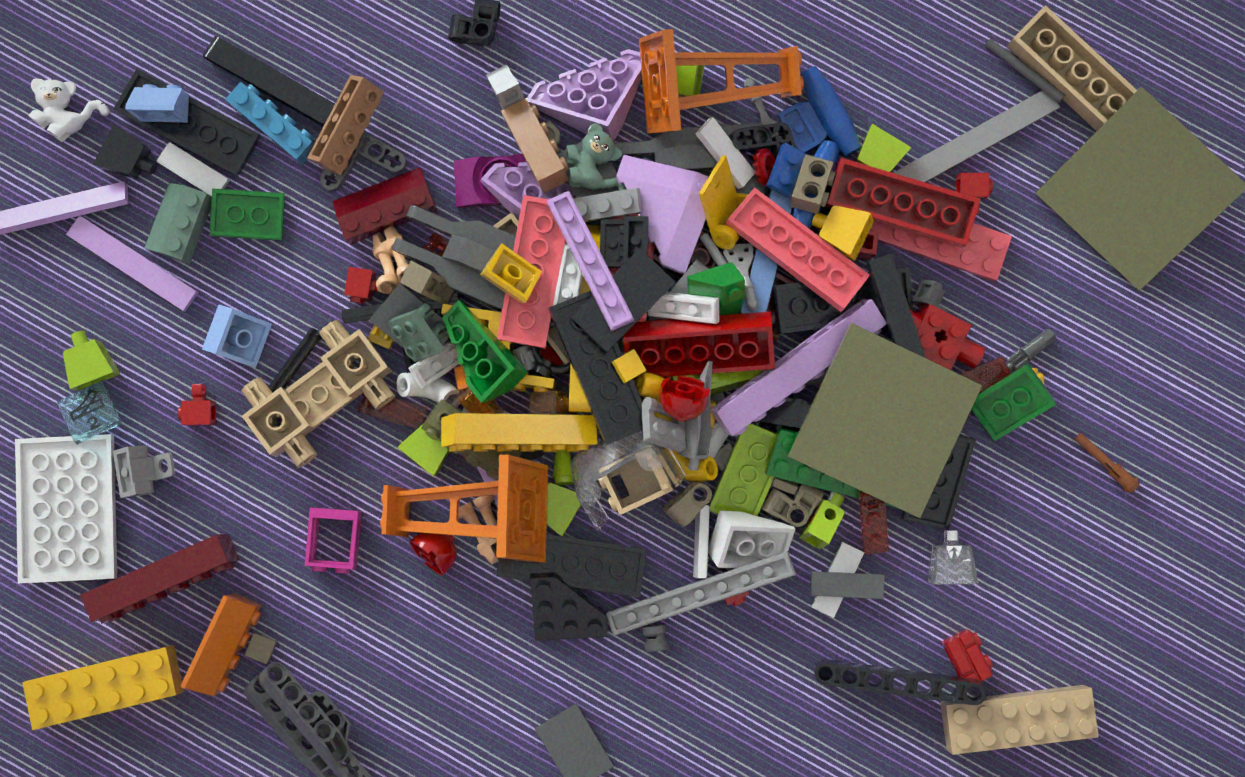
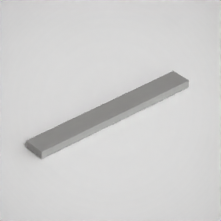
(980, 138)
(701, 593)

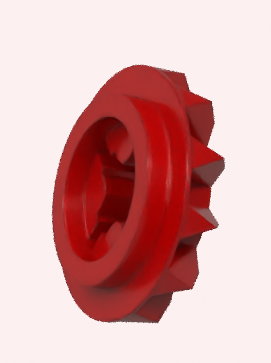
(763, 165)

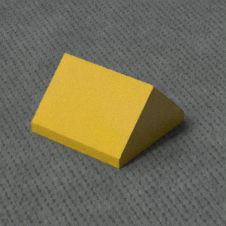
(511, 273)

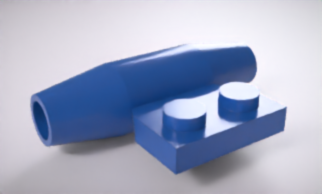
(820, 117)
(787, 169)

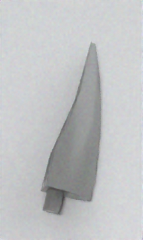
(699, 429)

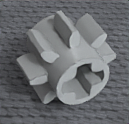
(525, 357)

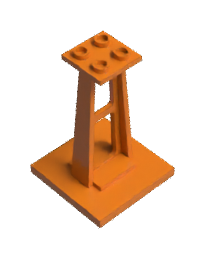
(661, 85)
(520, 514)

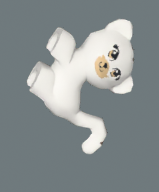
(53, 98)

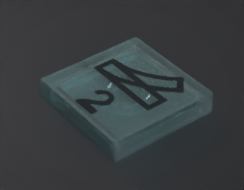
(89, 412)

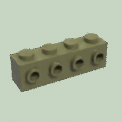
(486, 460)

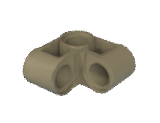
(781, 505)
(684, 506)

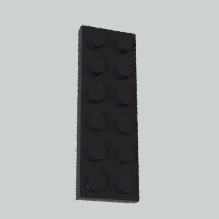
(205, 134)
(802, 309)
(613, 403)
(584, 565)

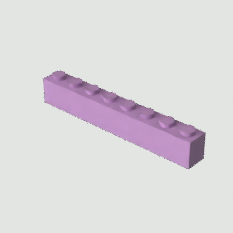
(792, 370)

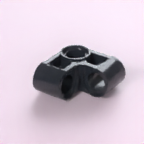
(465, 28)

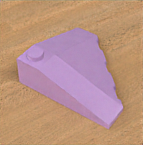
(592, 96)
(513, 182)
(672, 205)

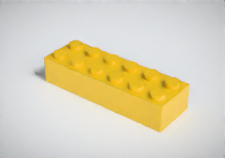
(518, 431)
(103, 687)

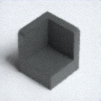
(929, 293)

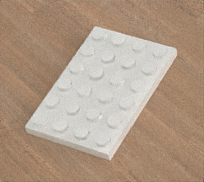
(65, 509)

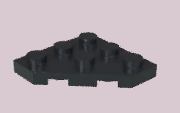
(563, 610)

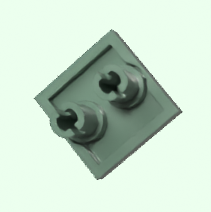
(415, 334)

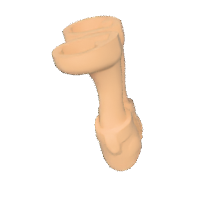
(383, 251)
(468, 513)

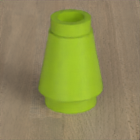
(562, 470)

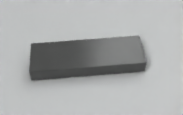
(847, 585)

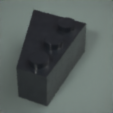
(787, 416)

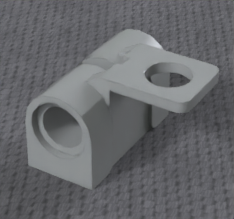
(138, 470)

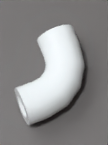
(435, 391)

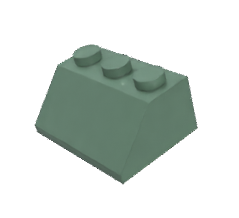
(179, 222)

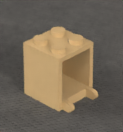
(640, 483)

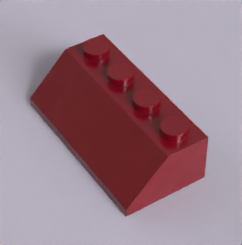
(382, 205)

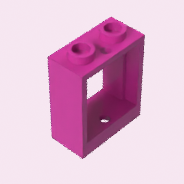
(312, 539)

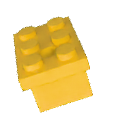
(492, 319)

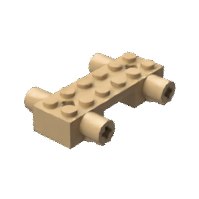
(317, 394)

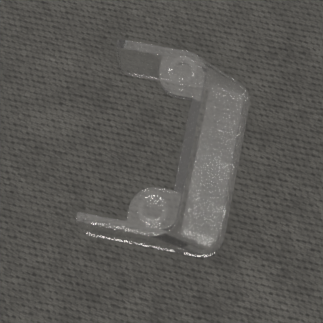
(603, 459)

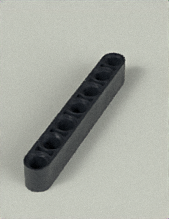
(268, 80)
(909, 689)

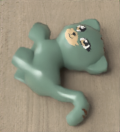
(596, 149)

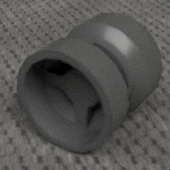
(655, 643)

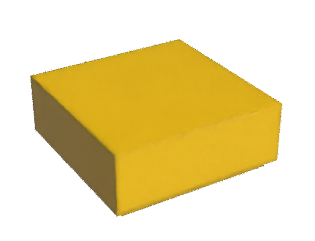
(628, 366)

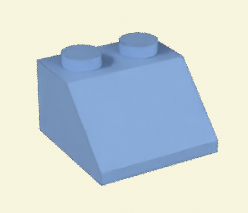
(159, 104)
(237, 336)

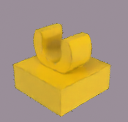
(380, 338)

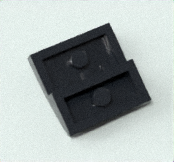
(622, 239)

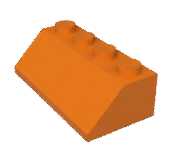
(222, 645)

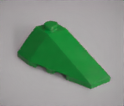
(720, 282)
(486, 361)

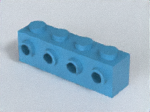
(271, 123)

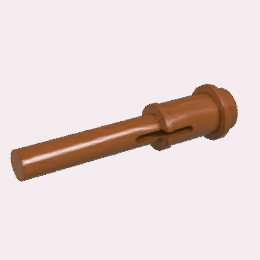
(1116, 471)

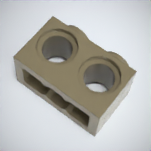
(809, 183)
(427, 283)

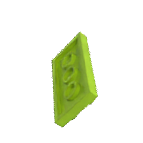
(744, 477)

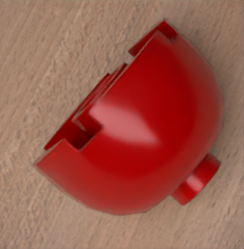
(683, 397)
(436, 550)

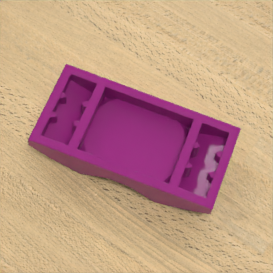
(468, 173)

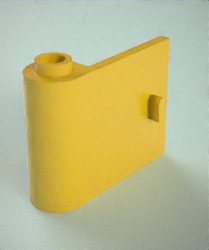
(719, 203)

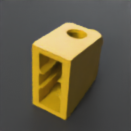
(844, 229)

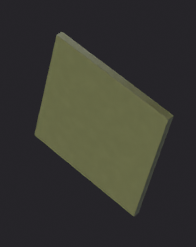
(1141, 188)
(885, 420)

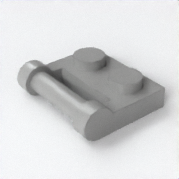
(659, 431)

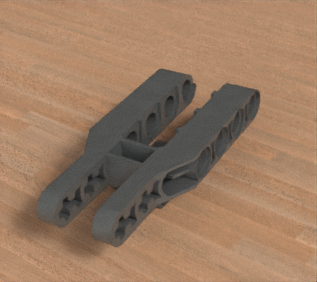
(687, 152)
(469, 246)
(322, 753)

